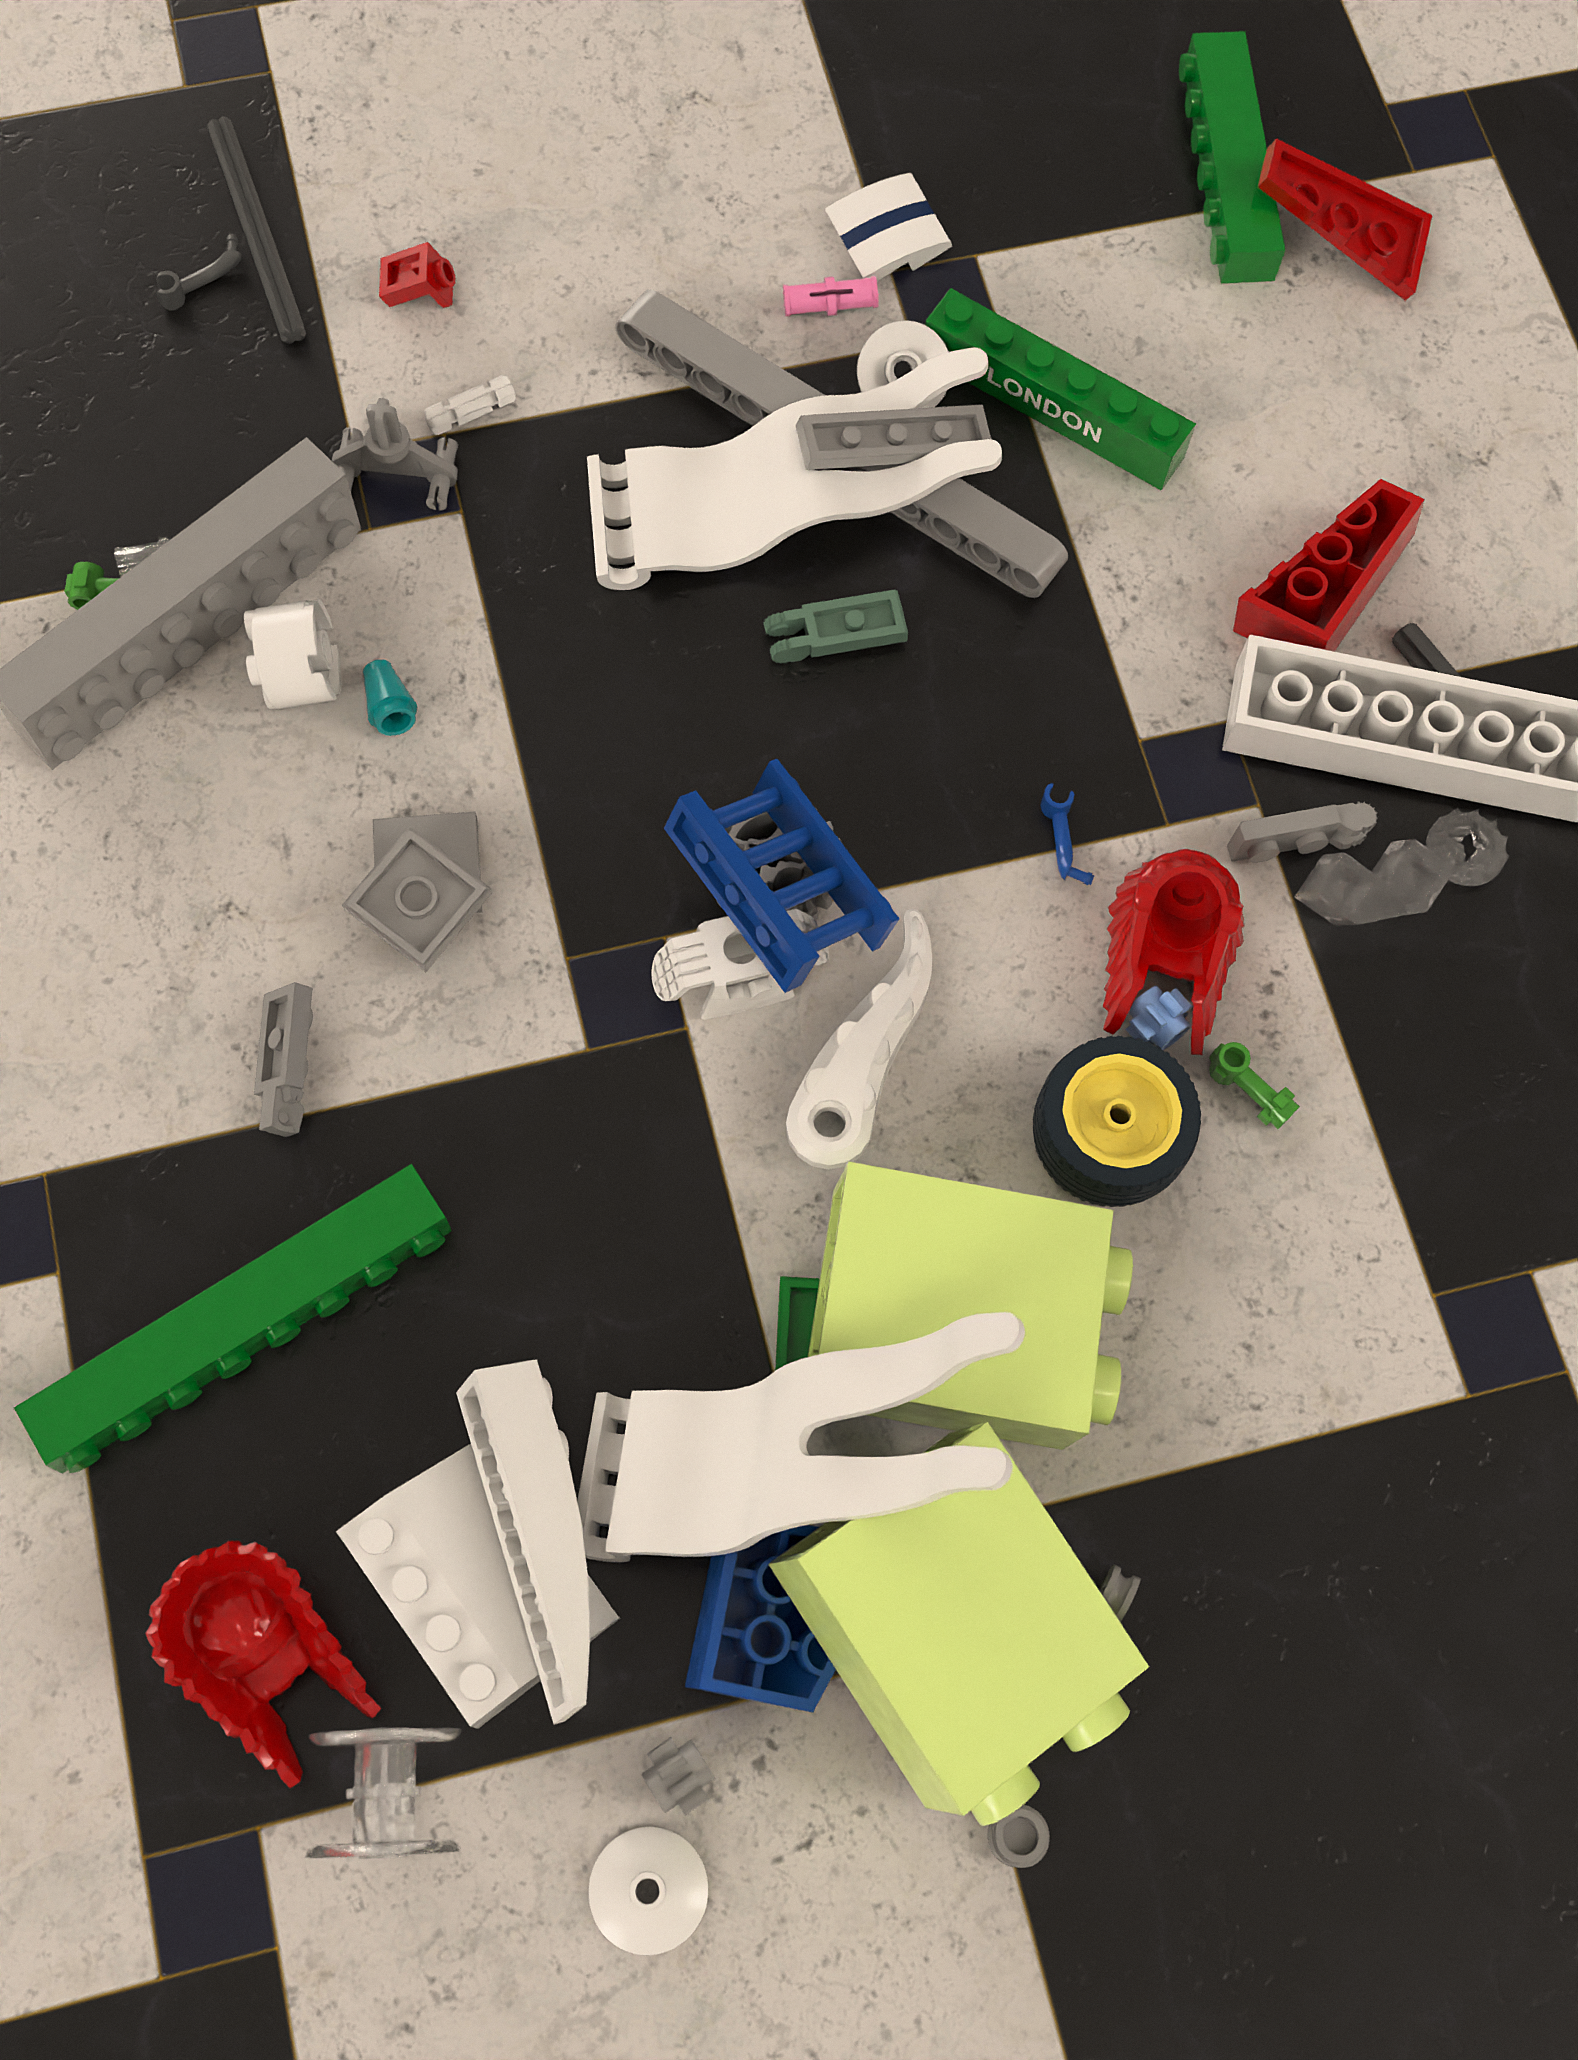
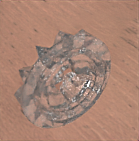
(1484, 862)

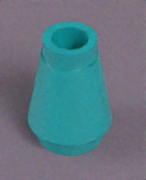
(387, 699)

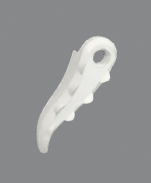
(858, 1056)

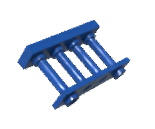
(748, 900)

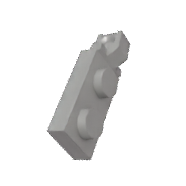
(282, 1058)

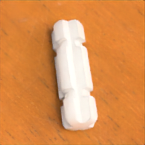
(469, 405)

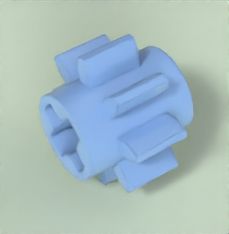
(1159, 1017)

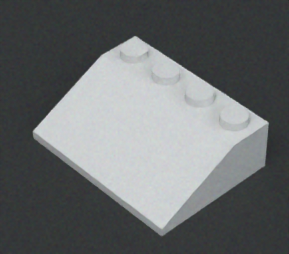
(449, 1585)

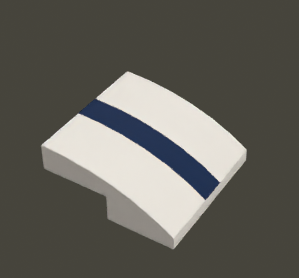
(888, 226)

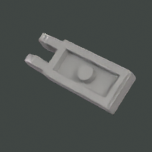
(1302, 830)

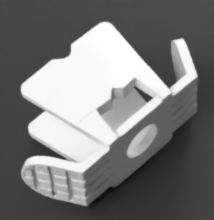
(704, 960)

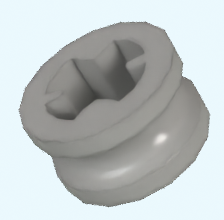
(1119, 1591)

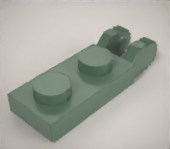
(838, 626)

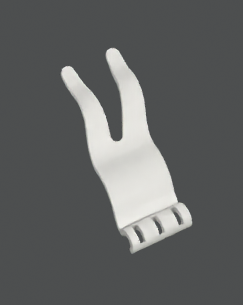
(750, 493)
(735, 1463)

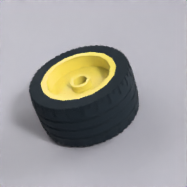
(1107, 1159)

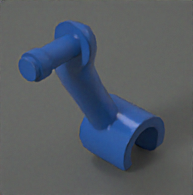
(1064, 852)

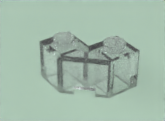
(1399, 885)

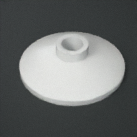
(895, 343)
(682, 1885)

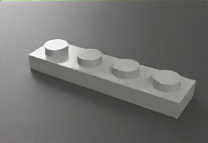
(885, 435)

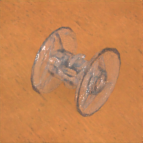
(384, 1792)

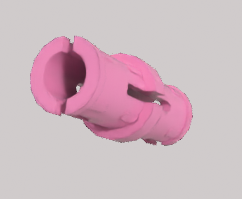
(830, 296)

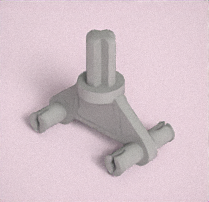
(390, 450)

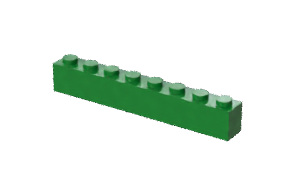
(232, 1321)

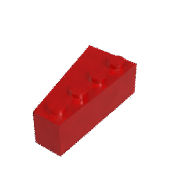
(1335, 574)

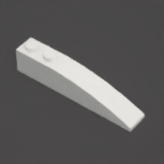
(536, 1520)

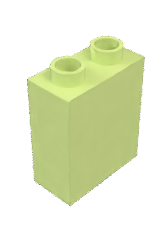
(929, 1250)
(966, 1637)

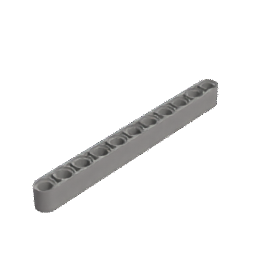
(756, 387)

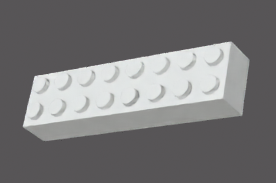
(1405, 727)

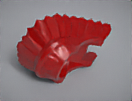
(1176, 920)
(238, 1636)

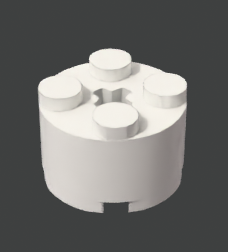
(293, 654)

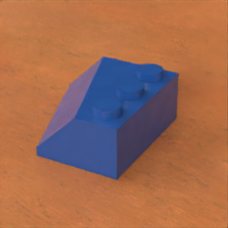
(752, 1635)

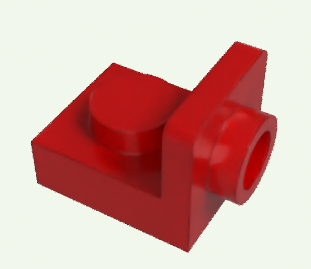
(416, 274)

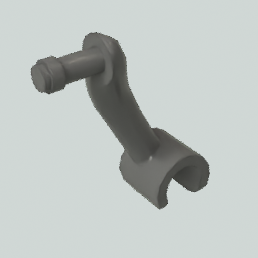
(173, 289)

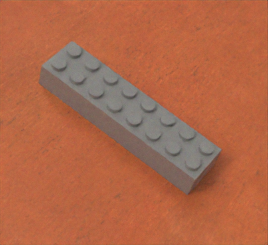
(177, 603)

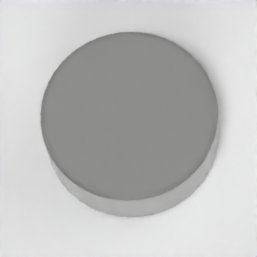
(1019, 1838)

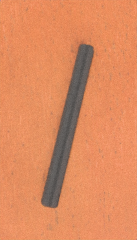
(256, 230)

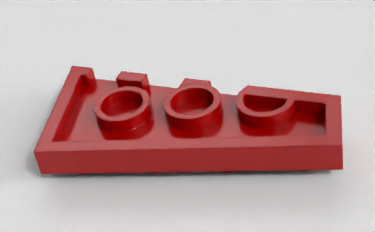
(1355, 217)

